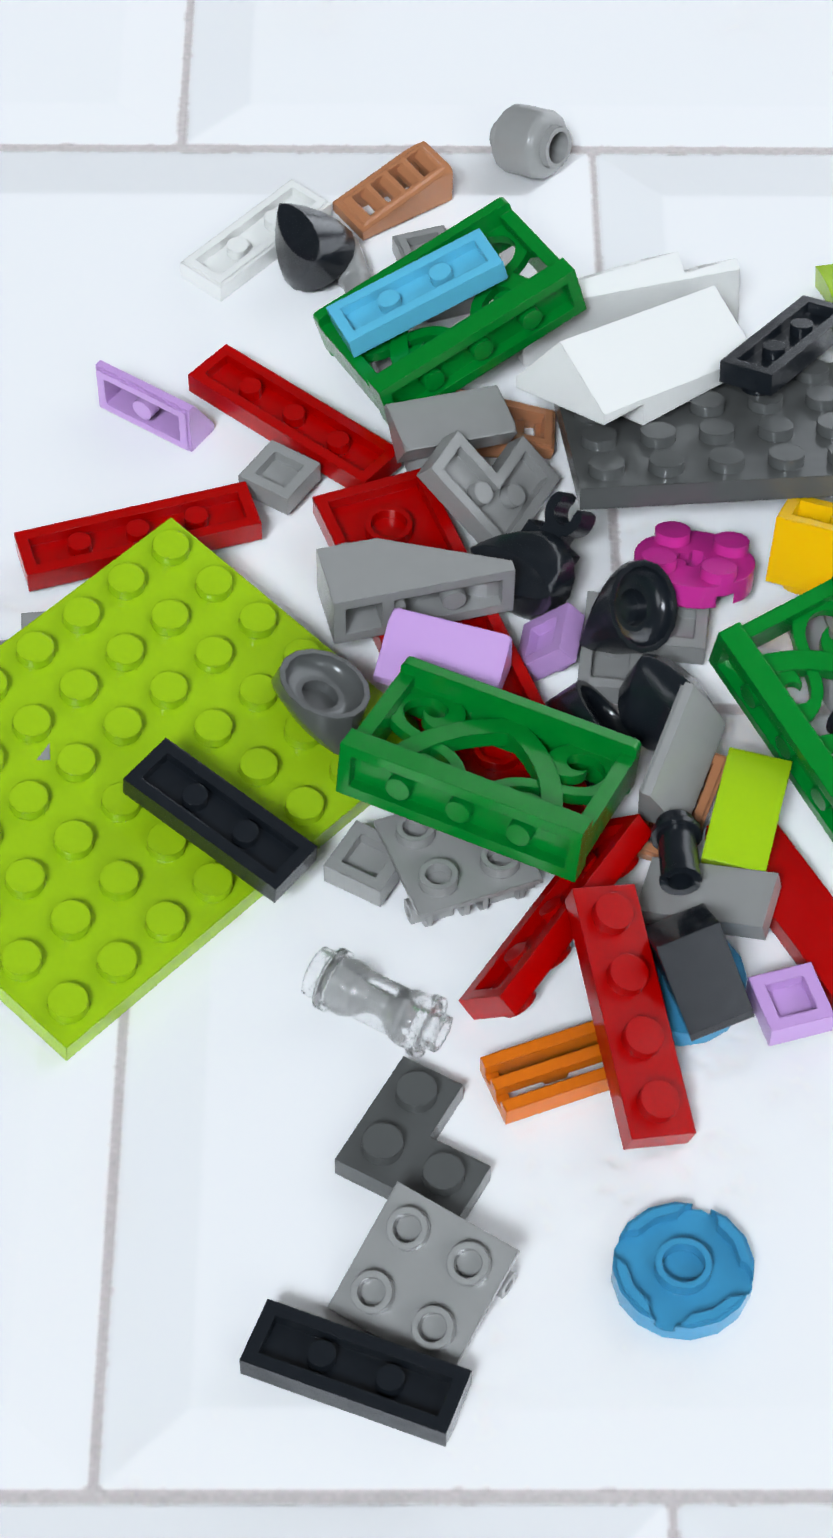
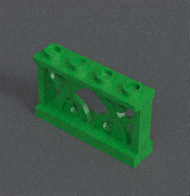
(445, 358)
(760, 690)
(509, 815)

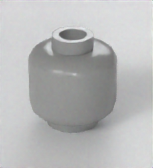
(530, 141)

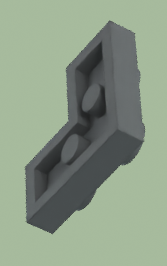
(401, 1144)

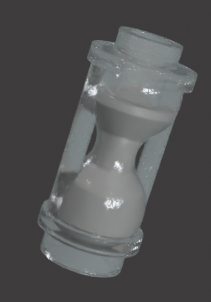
(353, 990)

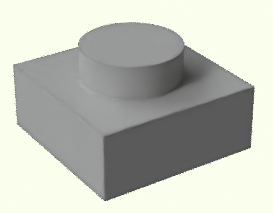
(280, 477)
(362, 865)

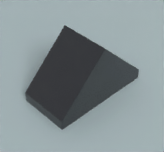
(699, 971)

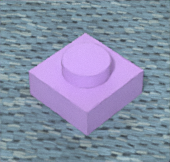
(551, 641)
(790, 1004)

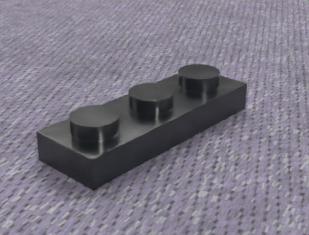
(780, 348)
(220, 819)
(356, 1372)

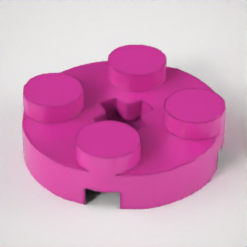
(700, 563)

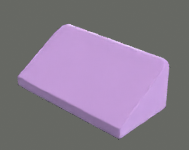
(151, 408)
(445, 643)

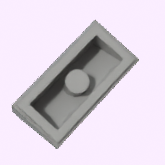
(422, 423)
(681, 755)

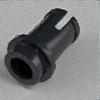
(677, 838)

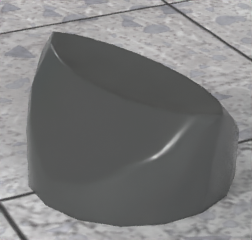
(322, 694)

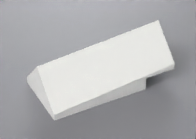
(636, 288)
(639, 362)

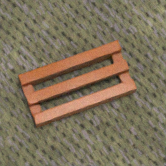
(546, 1062)

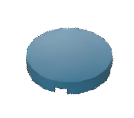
(682, 1271)

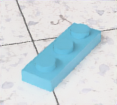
(417, 292)

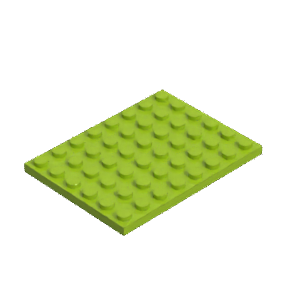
(91, 881)

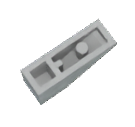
(373, 576)

